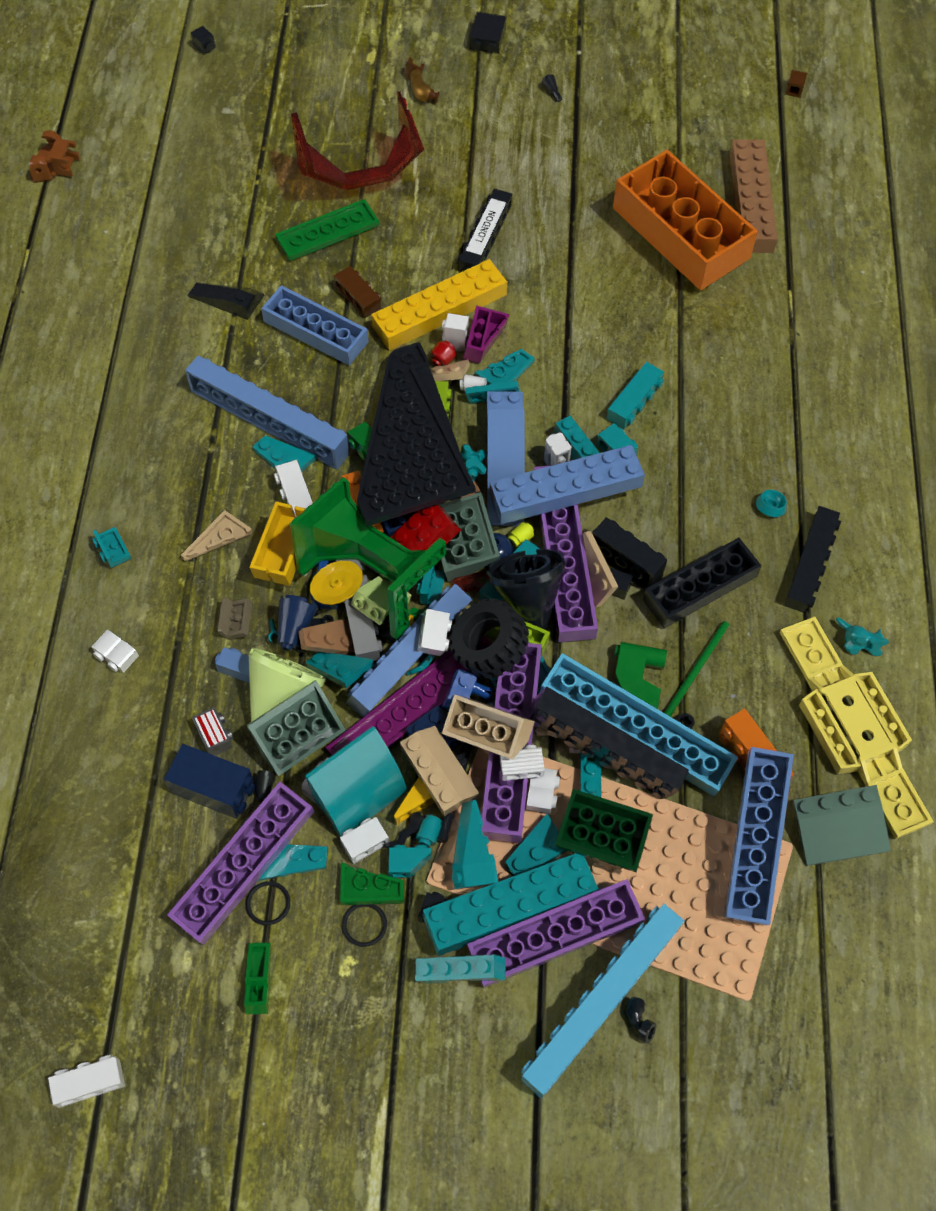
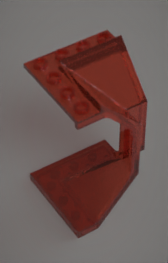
(405, 150)

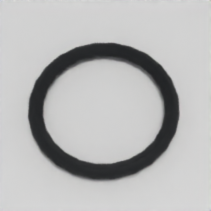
(268, 883)
(364, 944)

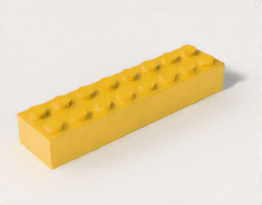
(431, 306)

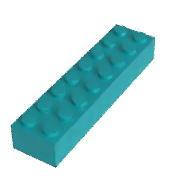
(507, 903)

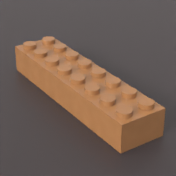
(754, 191)

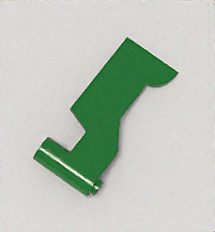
(631, 666)

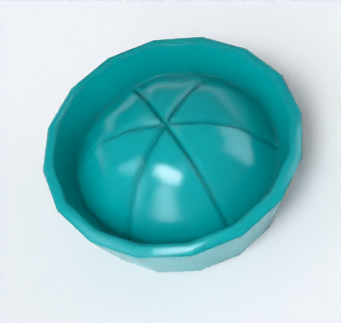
(769, 498)

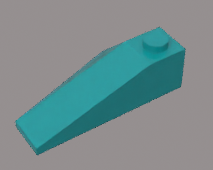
(472, 861)

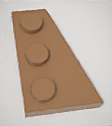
(328, 638)

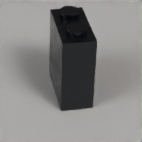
(487, 32)

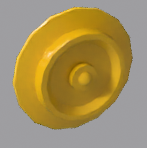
(336, 582)

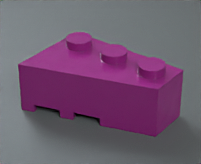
(484, 331)

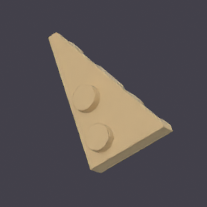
(451, 372)
(221, 532)

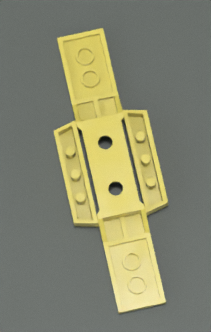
(870, 712)

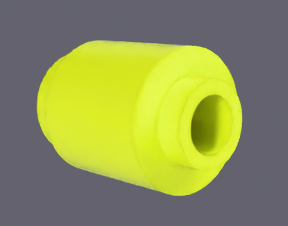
(520, 533)

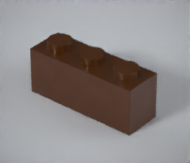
(357, 291)

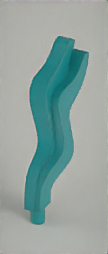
(425, 663)

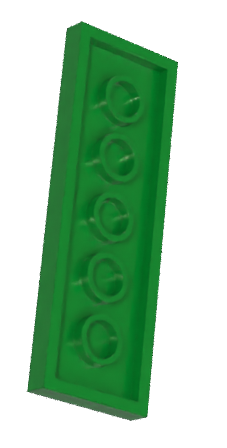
(327, 229)

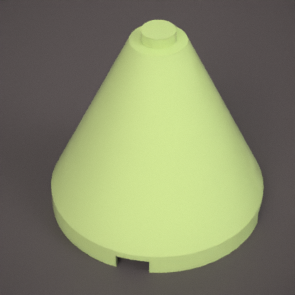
(275, 680)

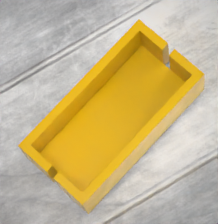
(275, 551)

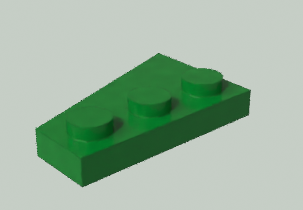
(364, 887)

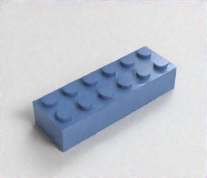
(315, 325)

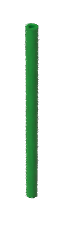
(697, 668)

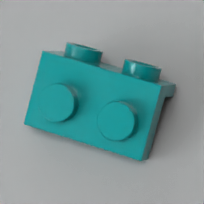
(112, 547)
(431, 586)

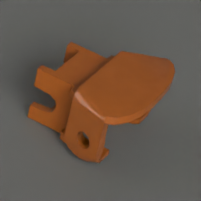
(53, 158)

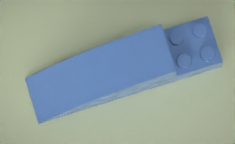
(504, 442)

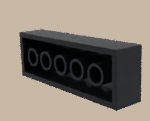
(701, 582)

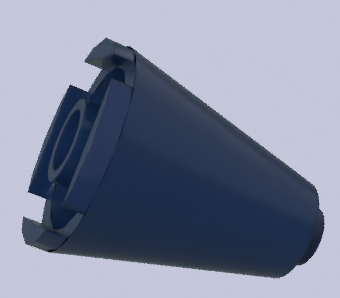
(293, 616)

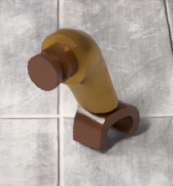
(420, 88)

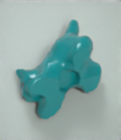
(473, 461)
(859, 638)

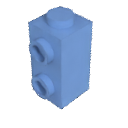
(233, 663)

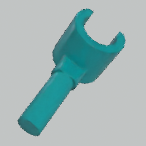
(273, 631)

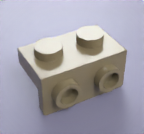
(234, 618)

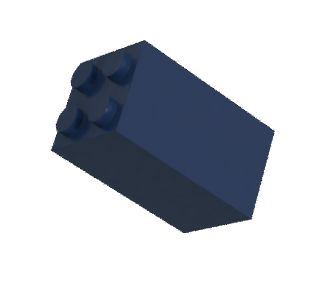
(210, 781)

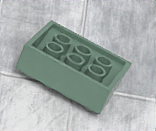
(475, 543)
(295, 728)
(841, 825)

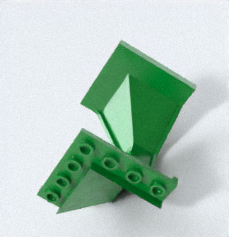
(336, 531)

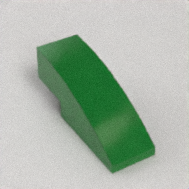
(257, 978)

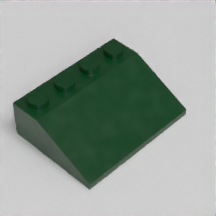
(604, 830)

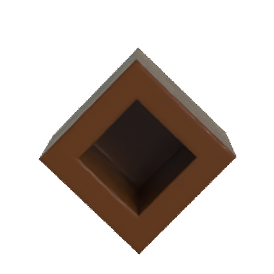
(796, 83)

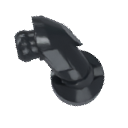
(646, 1029)

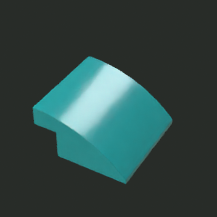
(356, 782)

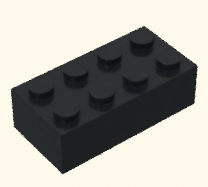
(629, 554)

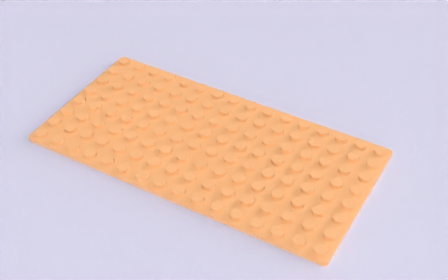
(681, 866)

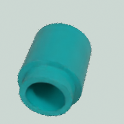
(429, 831)

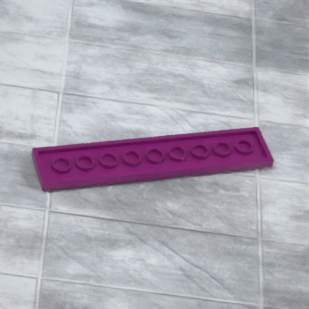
(407, 703)

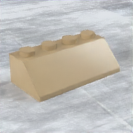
(487, 727)
(438, 769)

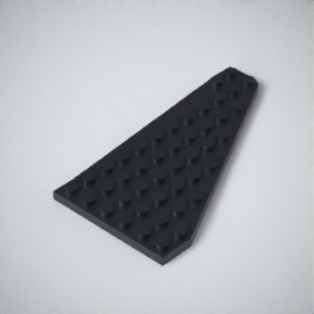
(411, 446)

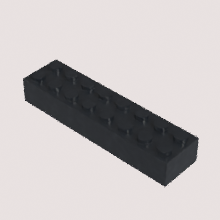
(606, 744)

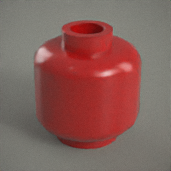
(443, 353)

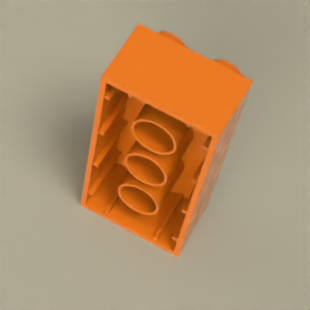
(684, 219)

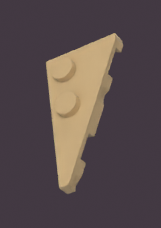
(601, 578)

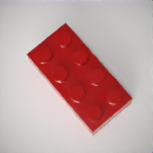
(426, 528)

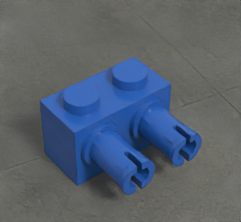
(464, 685)

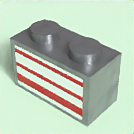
(213, 732)

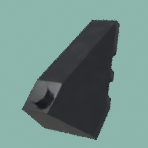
(232, 299)

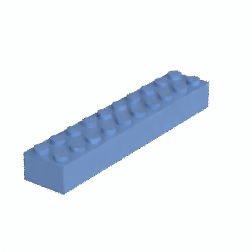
(268, 412)

